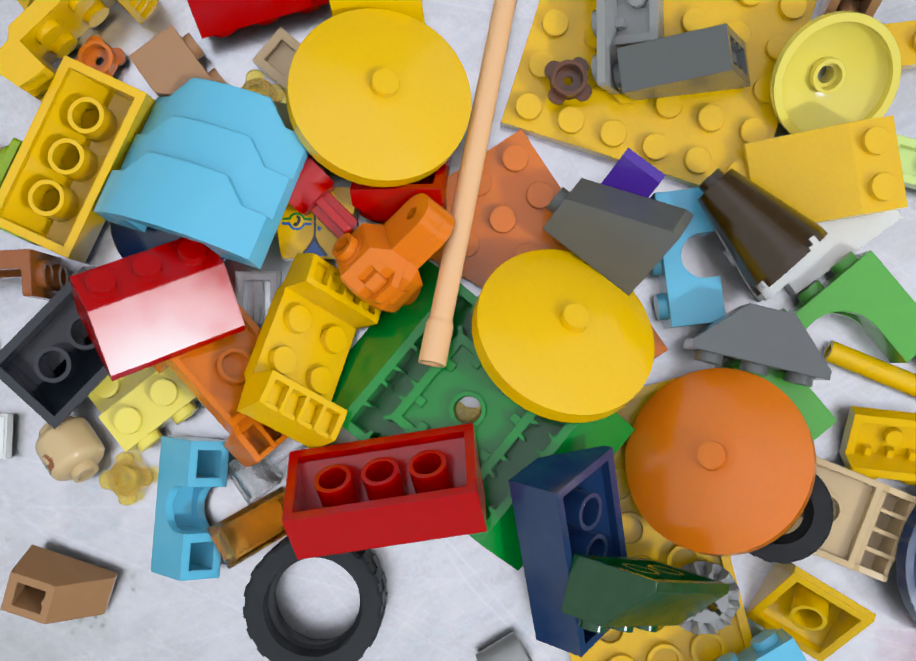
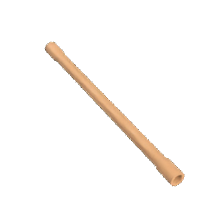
(439, 325)

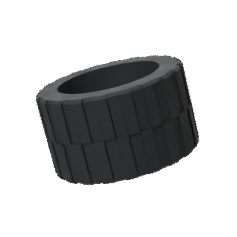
(282, 643)

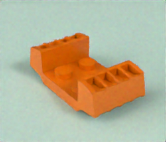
(217, 380)

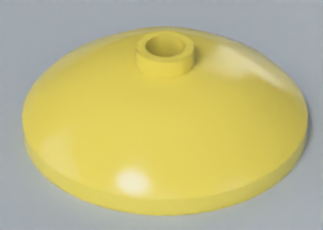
(858, 78)

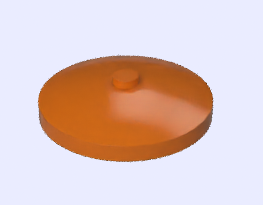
(720, 462)

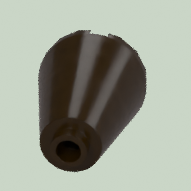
(756, 227)

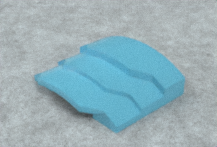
(209, 170)

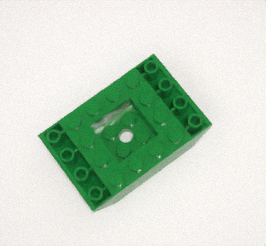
(397, 395)

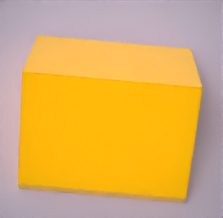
(807, 610)

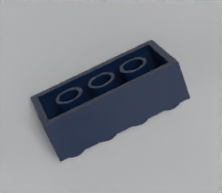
(565, 509)

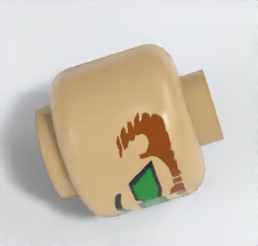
(70, 450)

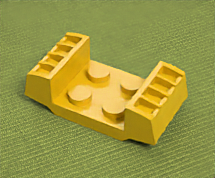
(49, 32)
(304, 353)

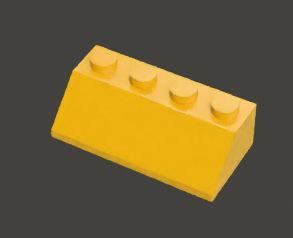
(68, 156)

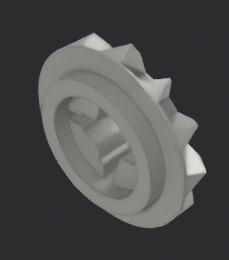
(707, 620)

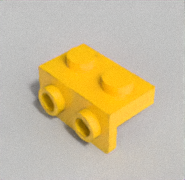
(880, 444)

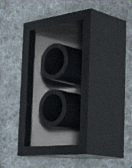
(53, 359)

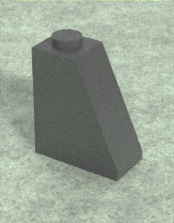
(683, 64)
(615, 230)

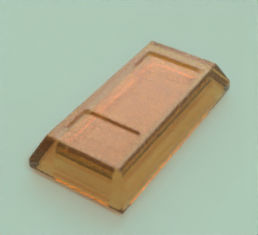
(250, 529)

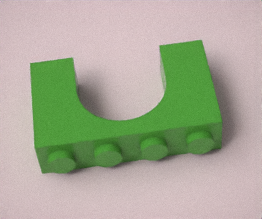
(869, 297)

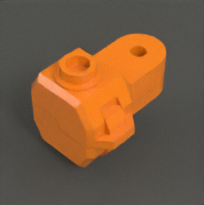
(384, 260)

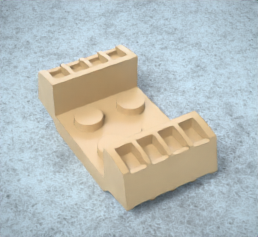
(864, 521)

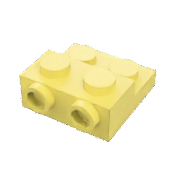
(142, 405)

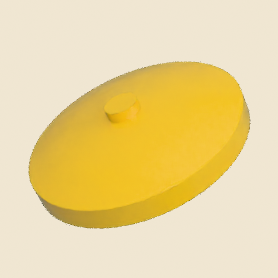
(378, 97)
(562, 337)

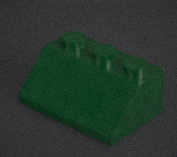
(635, 593)

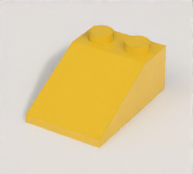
(832, 169)

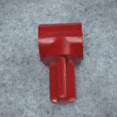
(315, 196)

